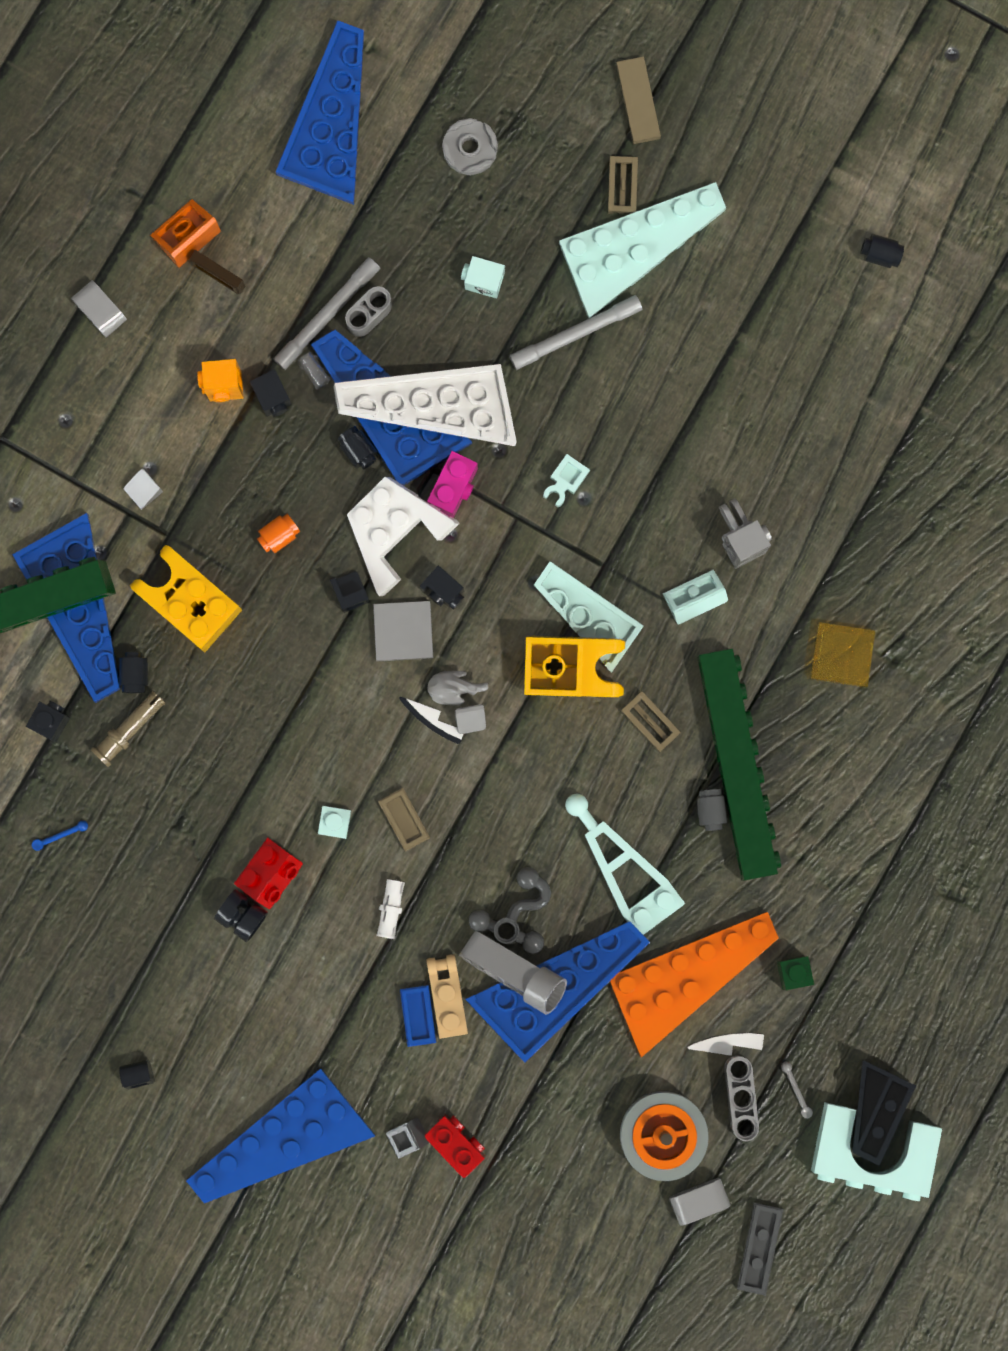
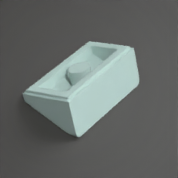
(695, 597)

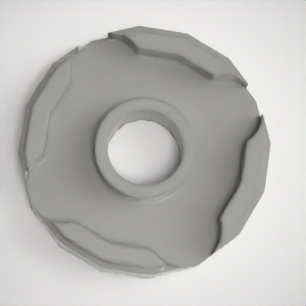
(473, 162)

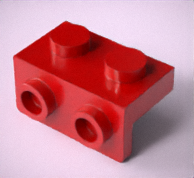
(268, 873)
(455, 1146)

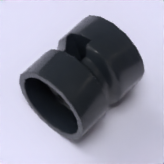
(240, 915)

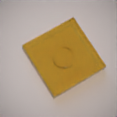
(842, 655)

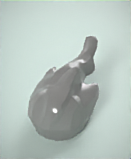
(448, 686)

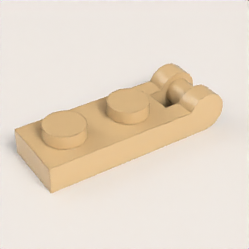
(447, 997)

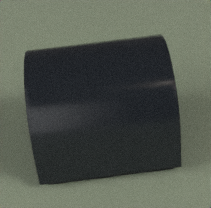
(136, 1074)

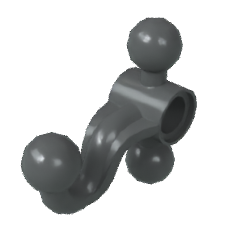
(532, 941)

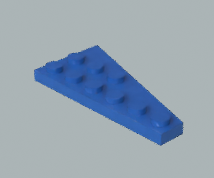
(326, 131)
(404, 449)
(295, 1132)

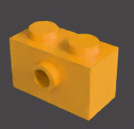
(221, 380)

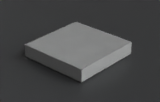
(403, 631)

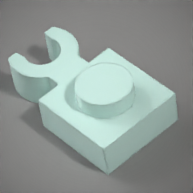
(567, 477)

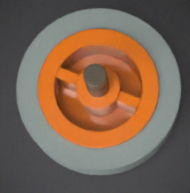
(664, 1136)

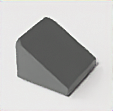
(407, 1137)

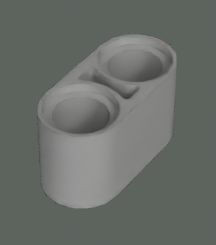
(99, 308)
(372, 314)
(699, 1201)

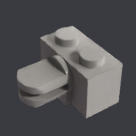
(743, 541)

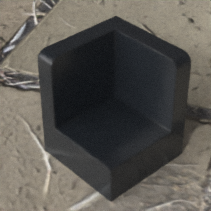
(349, 591)

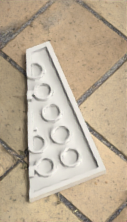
(448, 401)

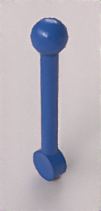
(39, 844)

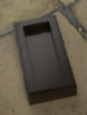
(217, 272)

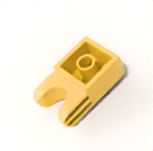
(182, 595)
(578, 661)

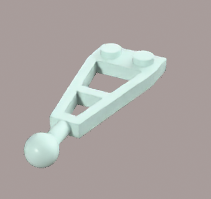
(654, 906)

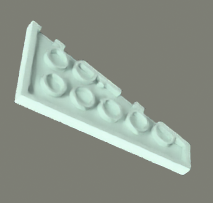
(624, 250)

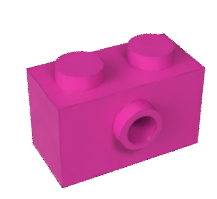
(453, 484)

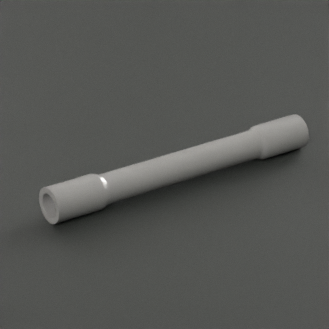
(358, 280)
(615, 313)

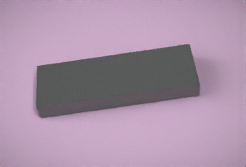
(759, 1248)

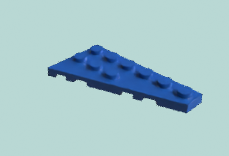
(83, 629)
(586, 971)

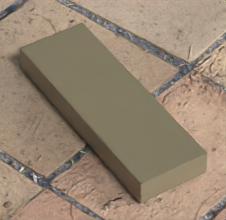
(638, 100)

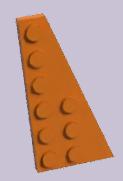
(675, 984)

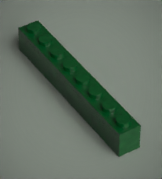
(737, 764)

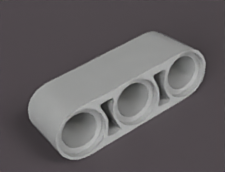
(747, 1111)

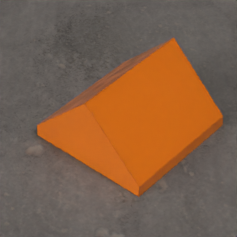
(186, 232)

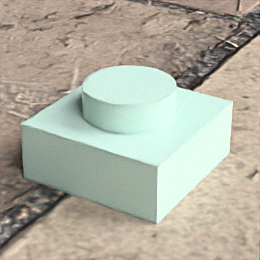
(334, 822)

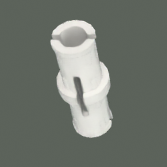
(390, 909)

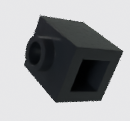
(48, 720)

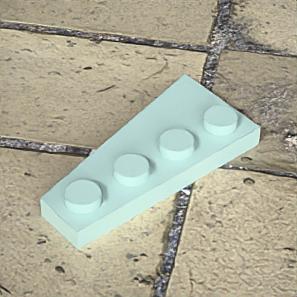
(587, 611)

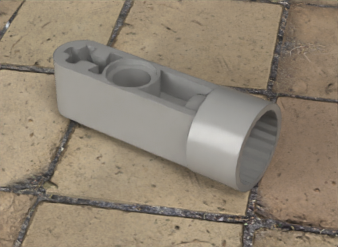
(537, 985)

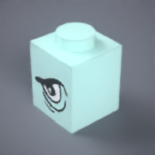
(483, 276)

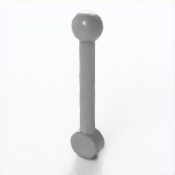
(806, 1111)

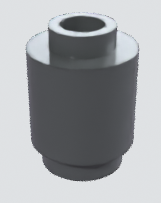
(712, 809)

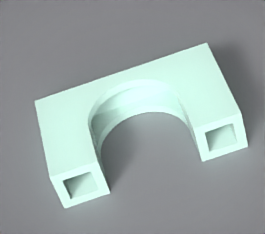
(909, 1175)

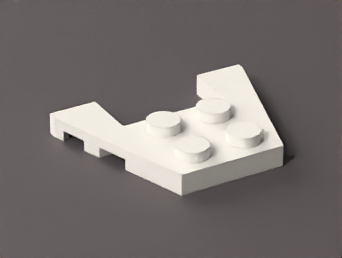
(385, 520)

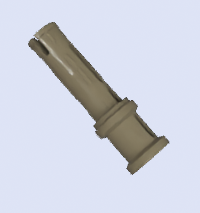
(119, 738)

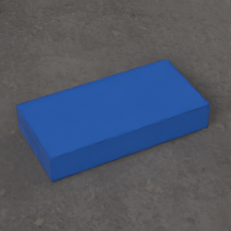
(418, 1016)

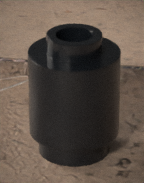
(882, 251)
(357, 448)
(133, 673)

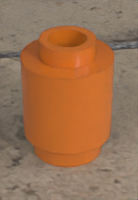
(278, 533)

